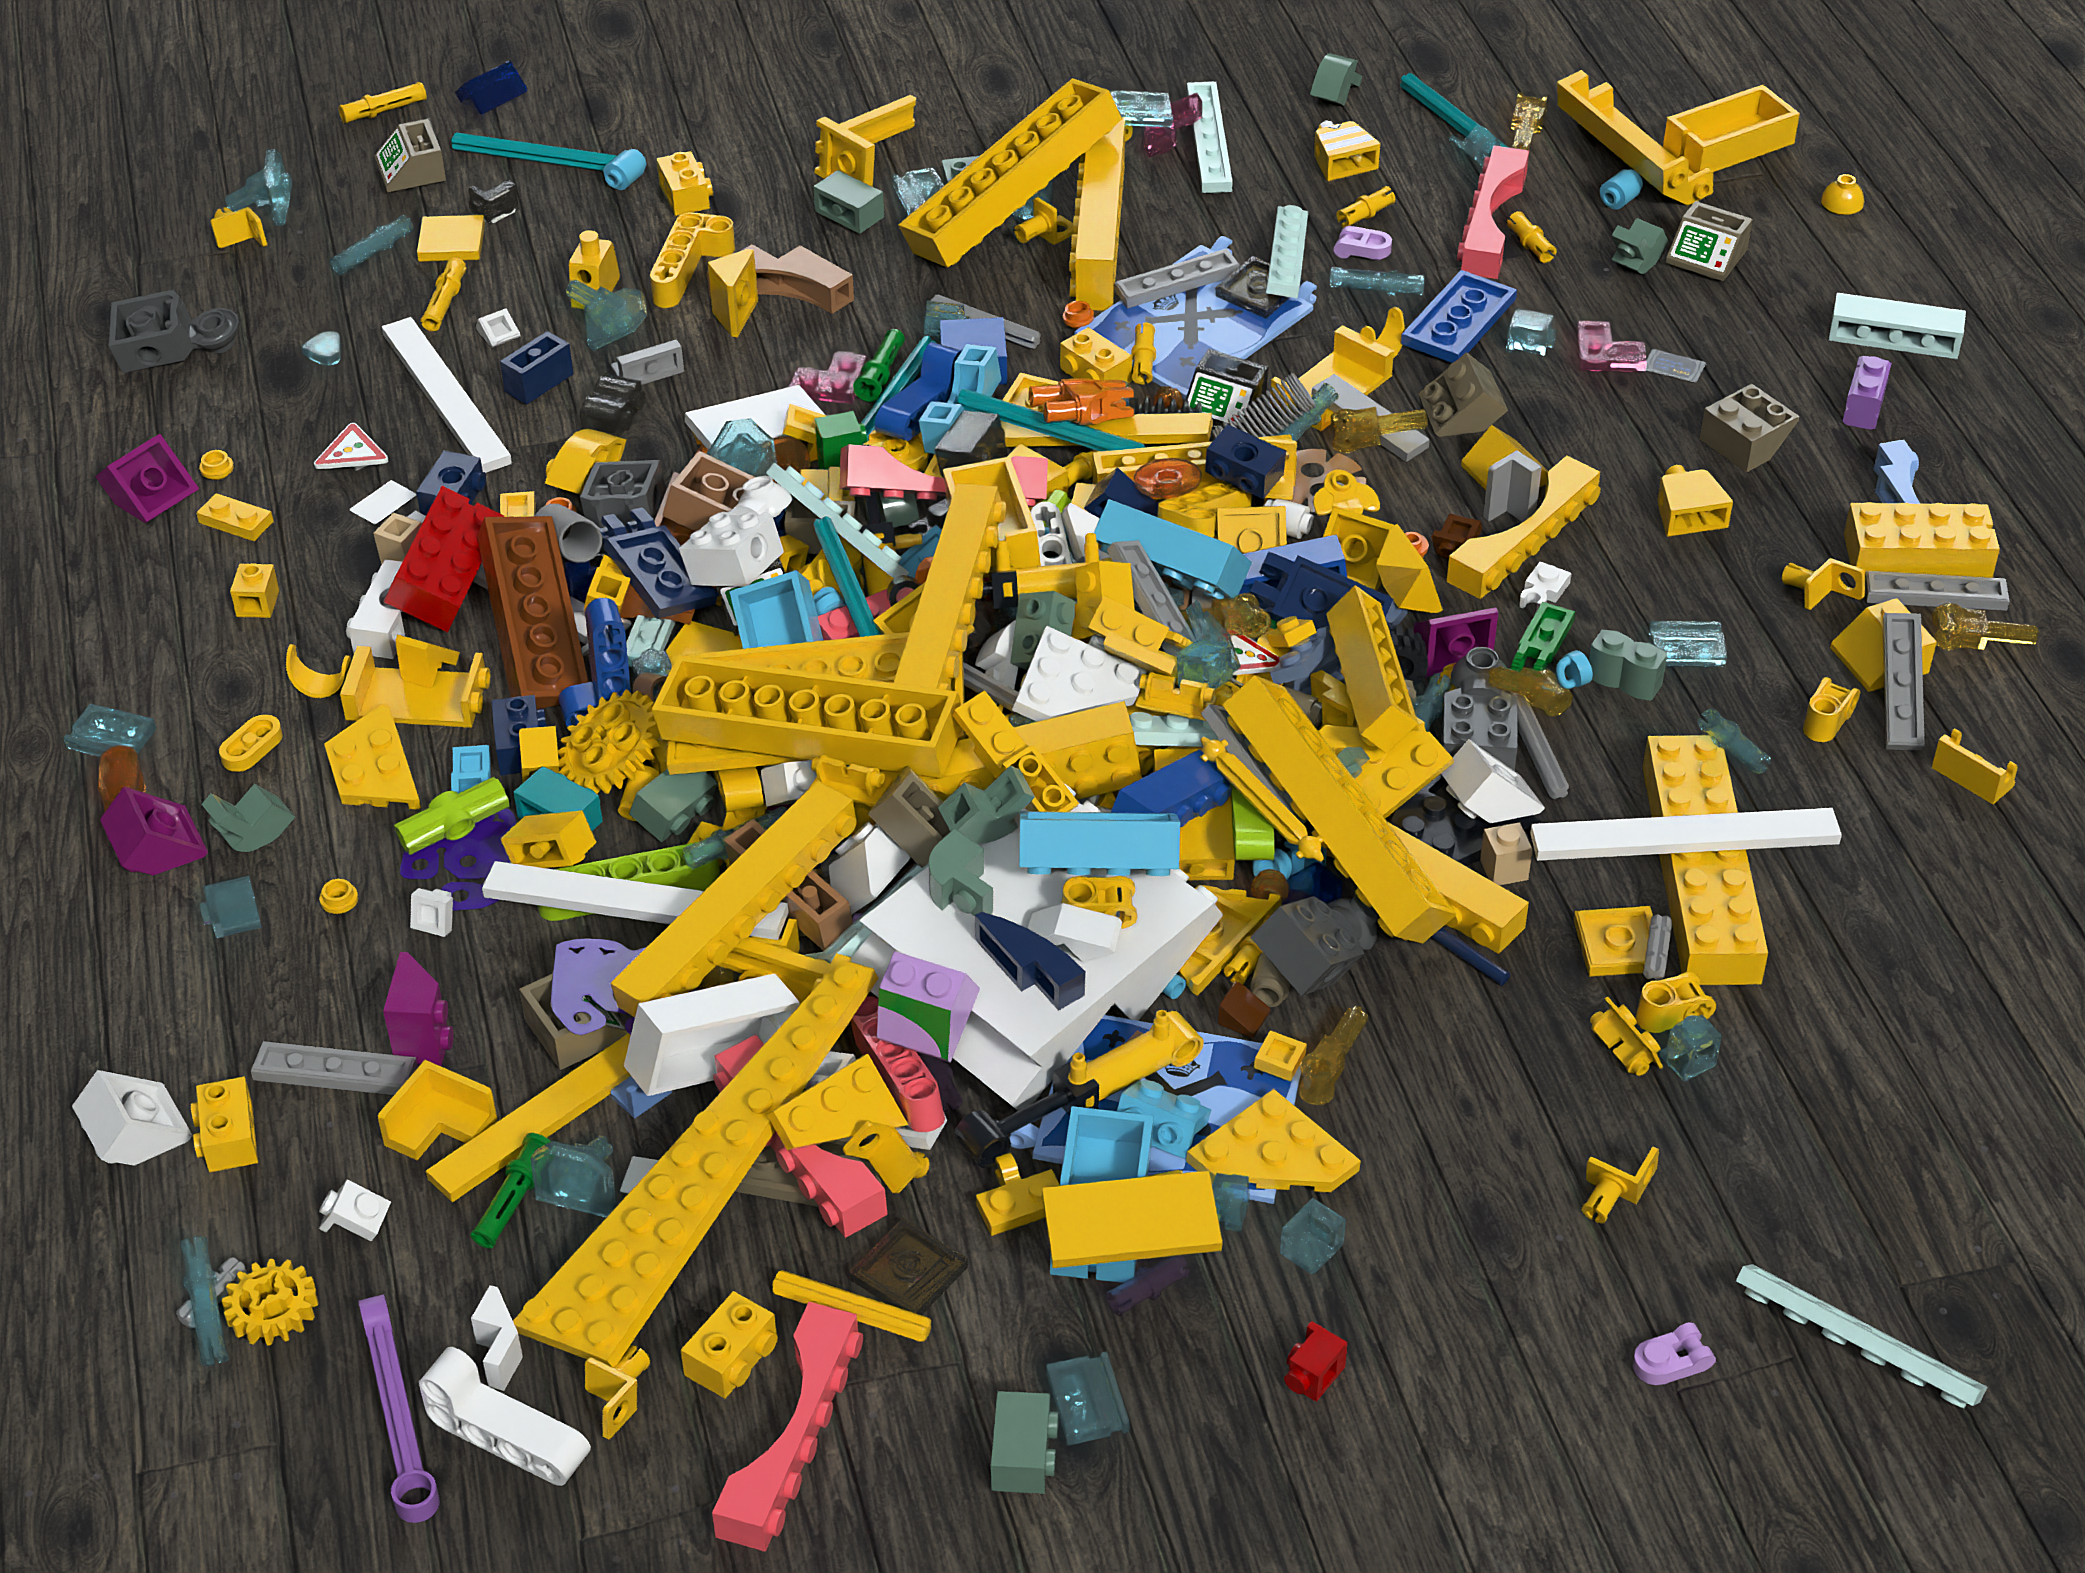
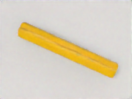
(867, 1310)

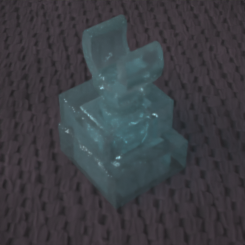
(1231, 1199)

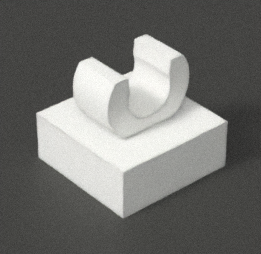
(431, 911)

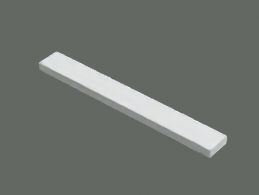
(446, 394)
(1685, 834)
(604, 895)

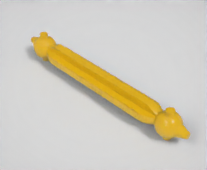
(1262, 799)

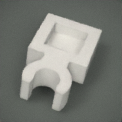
(1544, 584)

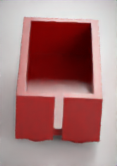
(441, 560)

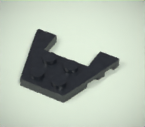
(1447, 826)

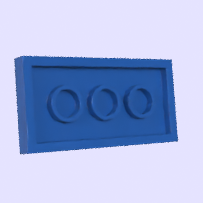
(1458, 316)

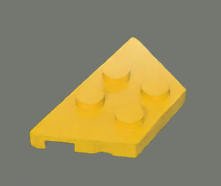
(371, 762)
(1239, 919)

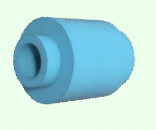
(624, 169)
(1621, 189)

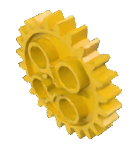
(610, 742)

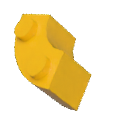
(577, 458)

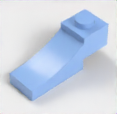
(1896, 471)

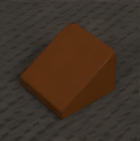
(1242, 1011)

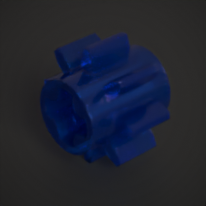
(579, 579)

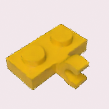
(1016, 1200)

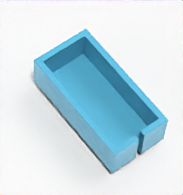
(1176, 551)
(776, 612)
(1099, 841)
(1099, 1149)

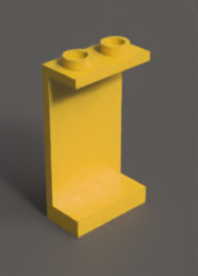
(1354, 360)
(449, 702)
(1205, 840)

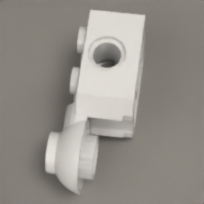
(738, 542)

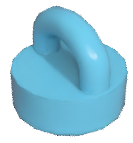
(827, 600)
(1576, 668)
(1281, 863)

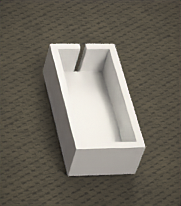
(681, 1034)

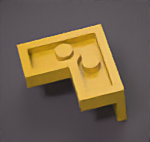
(433, 1104)

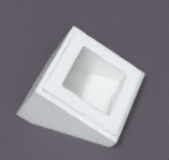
(497, 328)

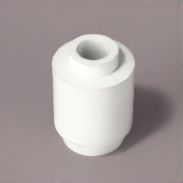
(1298, 517)

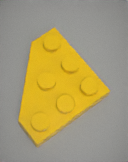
(1396, 775)
(1275, 1149)

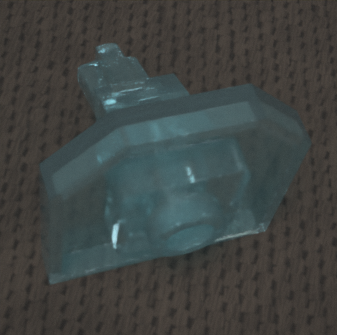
(266, 187)
(608, 313)
(745, 447)
(575, 1176)

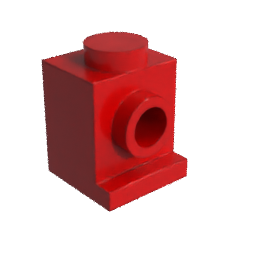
(1315, 1362)

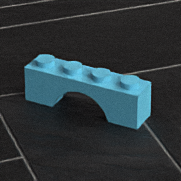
(974, 370)

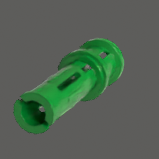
(876, 371)
(518, 1180)

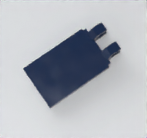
(654, 564)
(1305, 590)

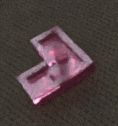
(1185, 112)
(1600, 353)
(834, 384)

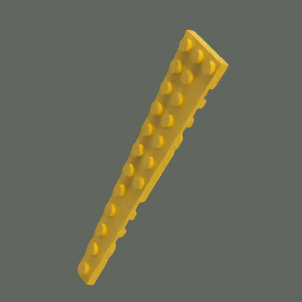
(639, 1249)

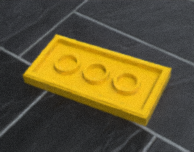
(1131, 1219)

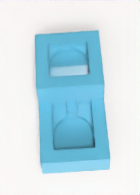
(470, 767)

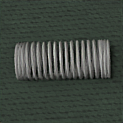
(1298, 390)
(584, 537)

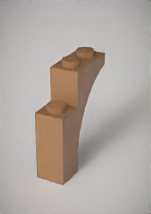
(802, 277)

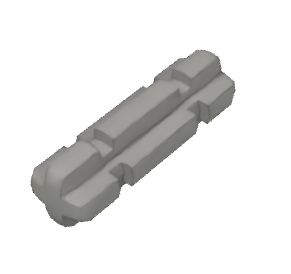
(1657, 947)
(227, 1275)

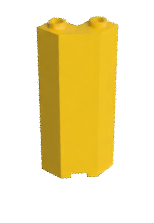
(1597, 115)

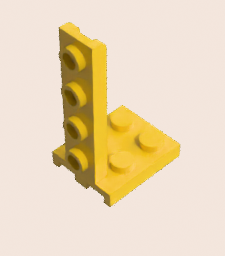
(851, 144)
(782, 961)

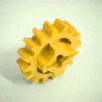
(270, 1302)

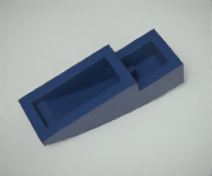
(1030, 959)

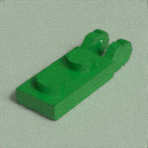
(1543, 636)

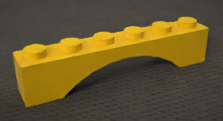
(1487, 560)

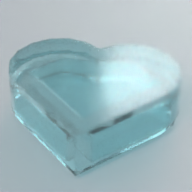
(323, 348)

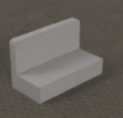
(651, 363)
(1512, 487)

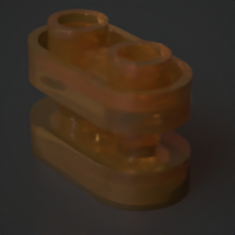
(119, 769)

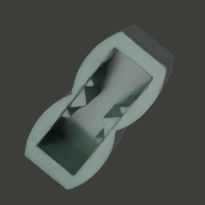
(1627, 664)

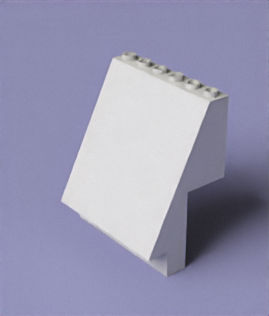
(1020, 1036)

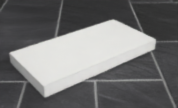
(765, 409)

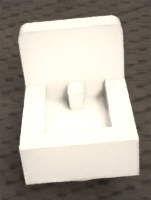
(354, 1210)

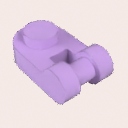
(1363, 243)
(1658, 1362)

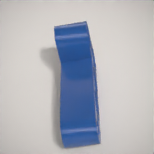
(901, 413)
(607, 661)

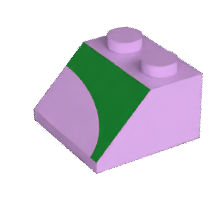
(924, 1006)

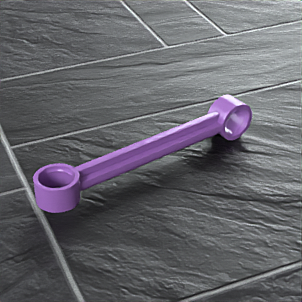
(397, 1413)

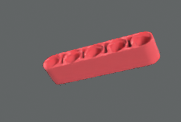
(901, 1070)

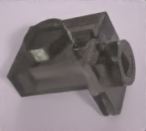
(495, 202)

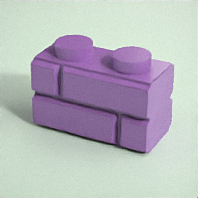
(1867, 392)

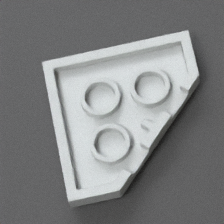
(1073, 678)

